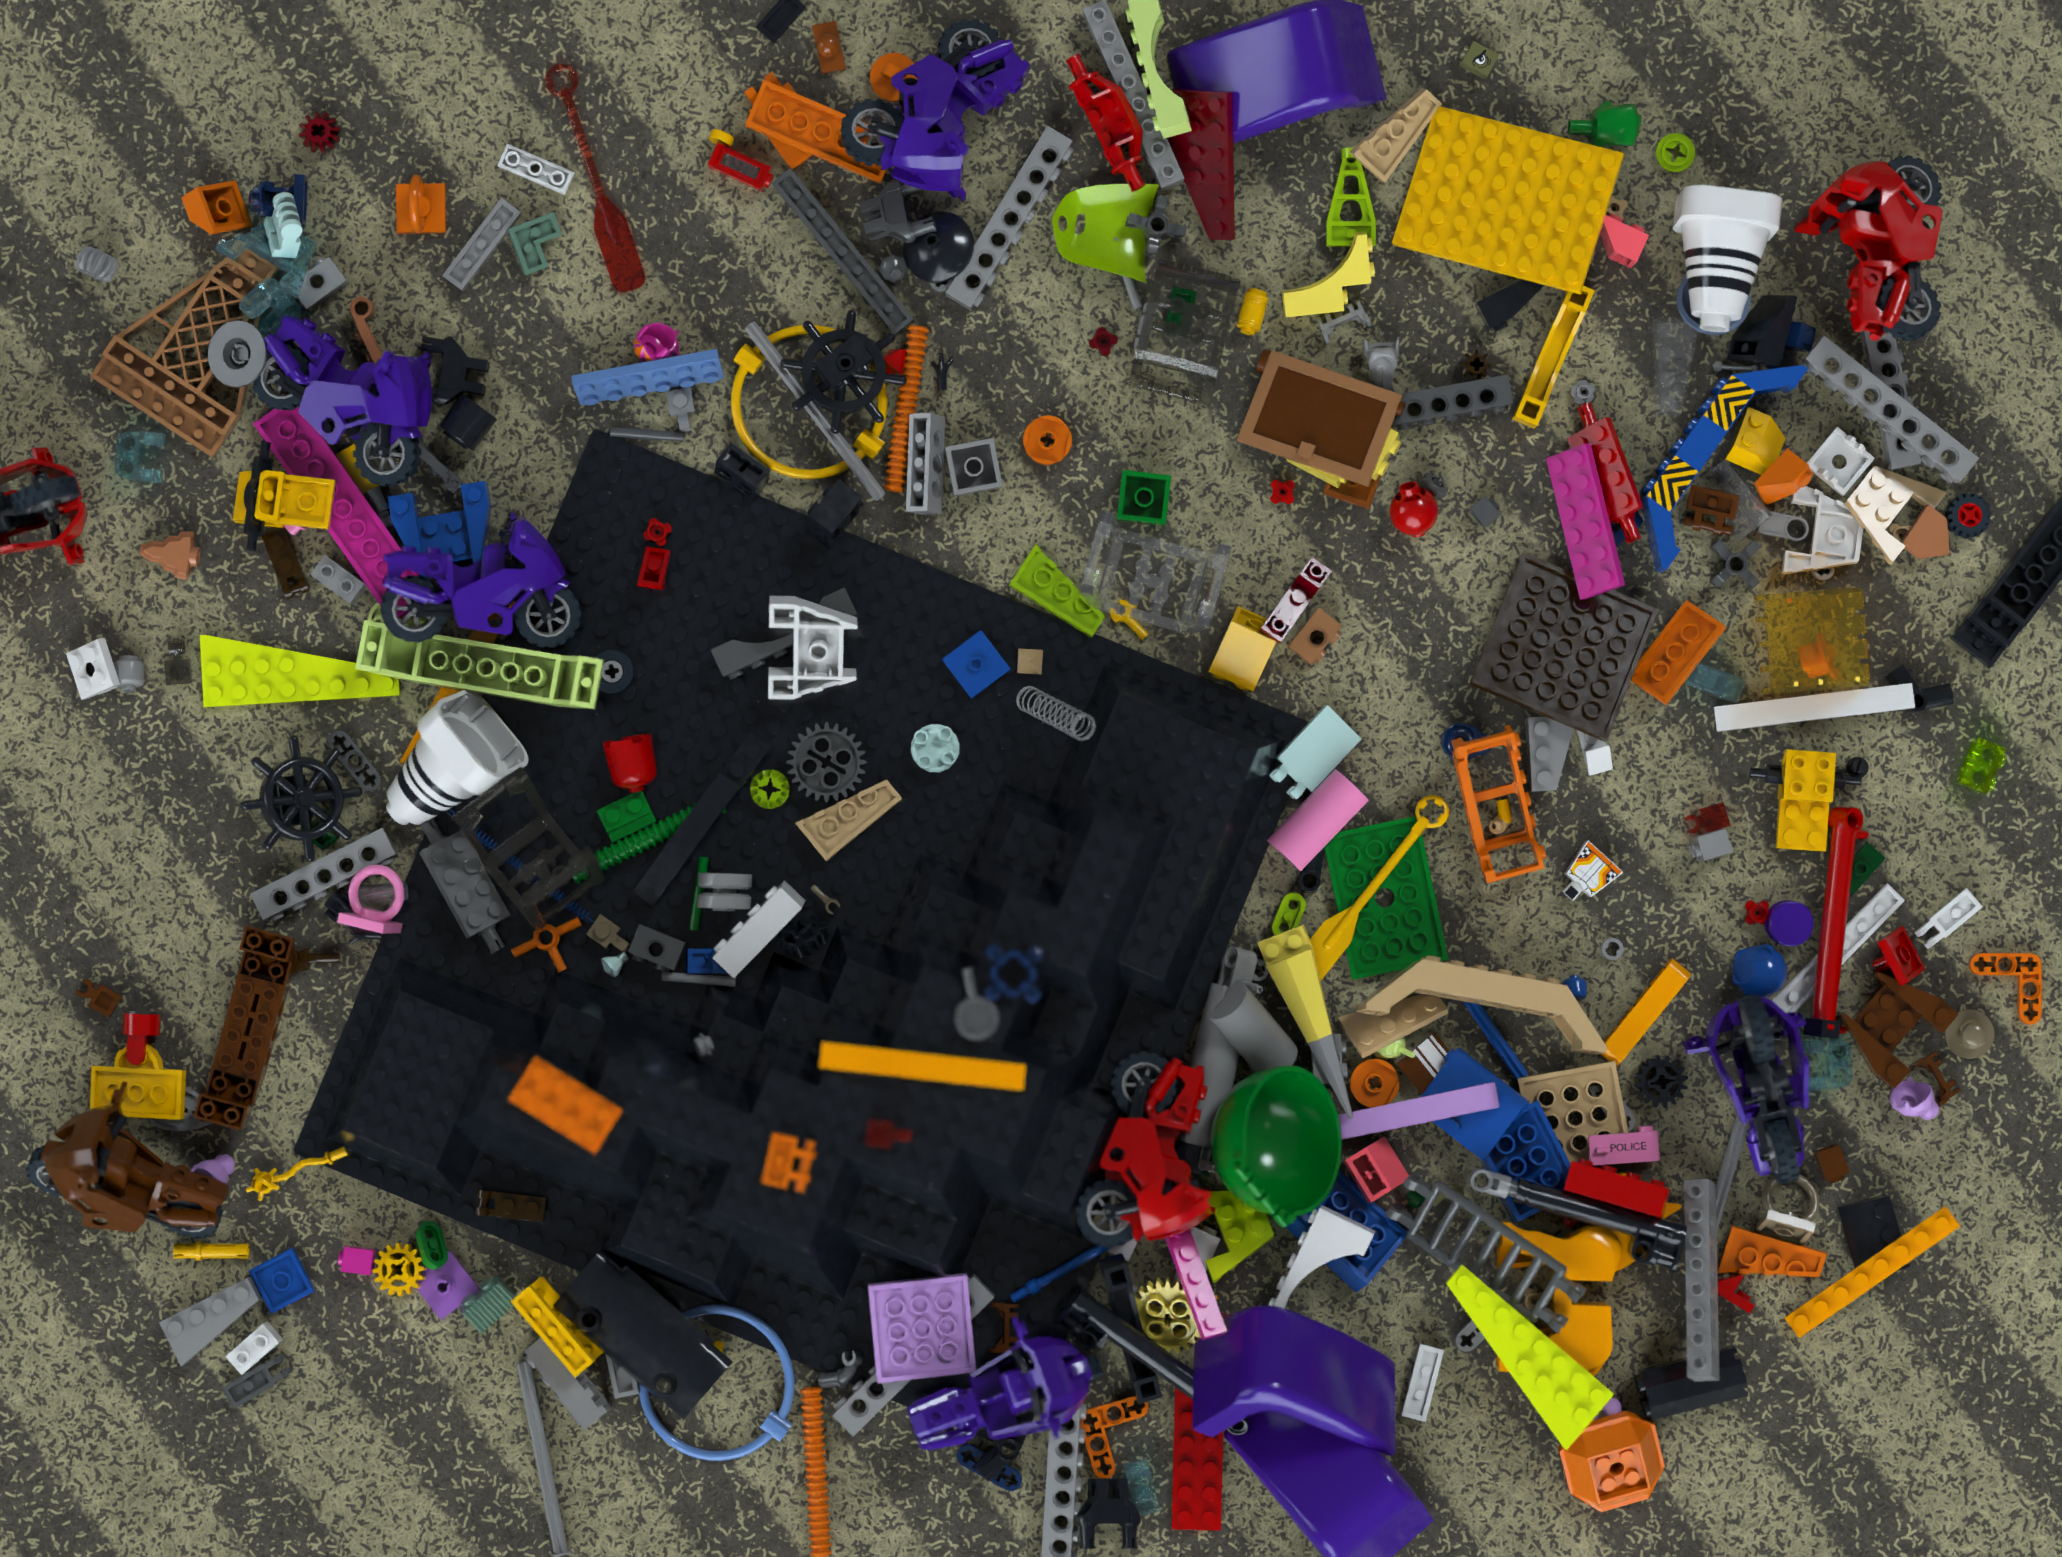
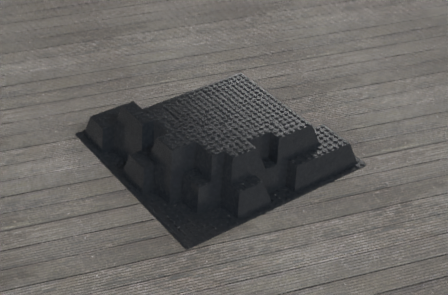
(1097, 850)

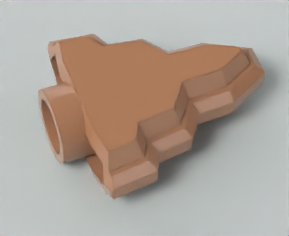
(174, 554)

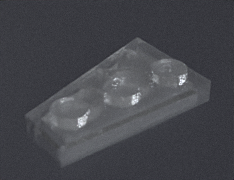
(1750, 511)

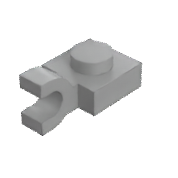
(681, 405)

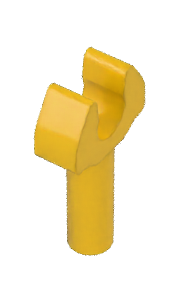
(1133, 624)

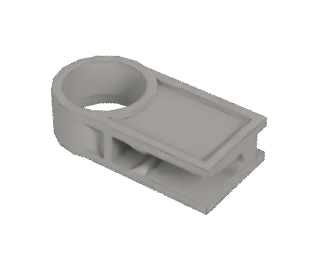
(1777, 526)

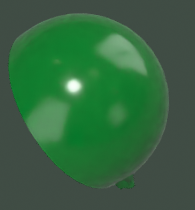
(1278, 1142)

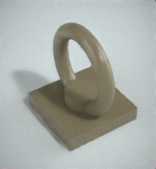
(1784, 1223)

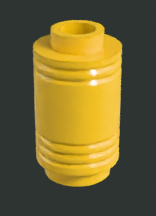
(1252, 311)

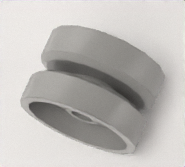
(724, 891)

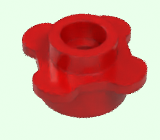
(1287, 497)
(659, 538)
(1763, 910)

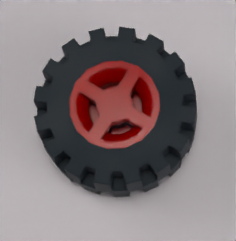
(1976, 515)

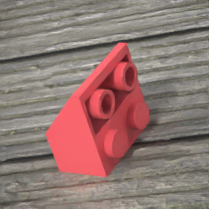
(1622, 241)
(1376, 1170)

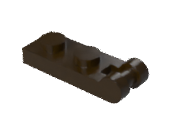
(285, 562)
(511, 1205)

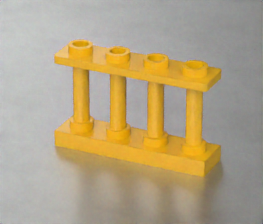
(554, 1328)

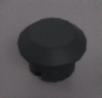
(1857, 766)

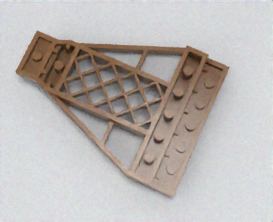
(161, 392)

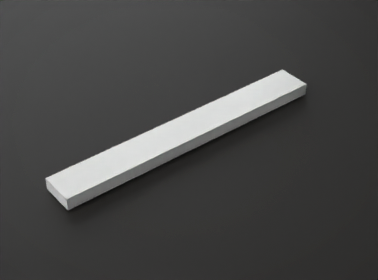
(1814, 707)
(1856, 933)

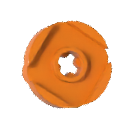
(1059, 432)
(1378, 1096)

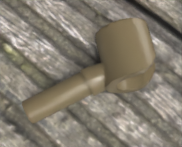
(824, 898)

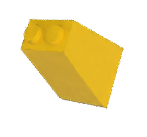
(1243, 650)

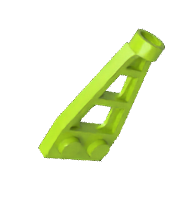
(1340, 232)

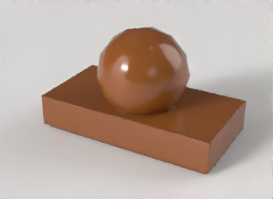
(828, 47)

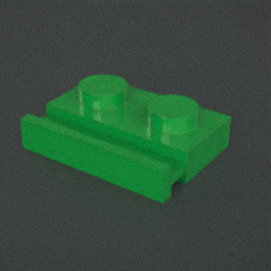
(626, 816)

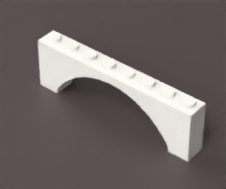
(1328, 1239)

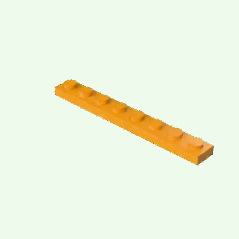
(1872, 1271)

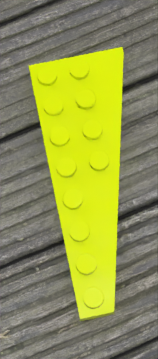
(262, 674)
(1549, 1377)

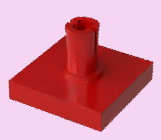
(1899, 956)

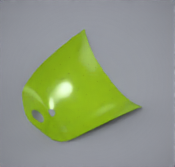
(1105, 219)

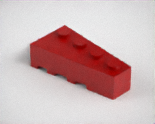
(1617, 1189)

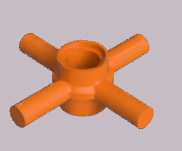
(551, 948)

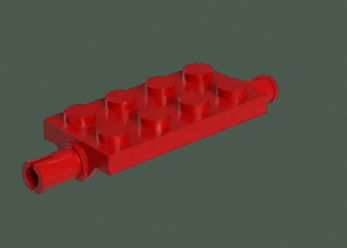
(1613, 470)

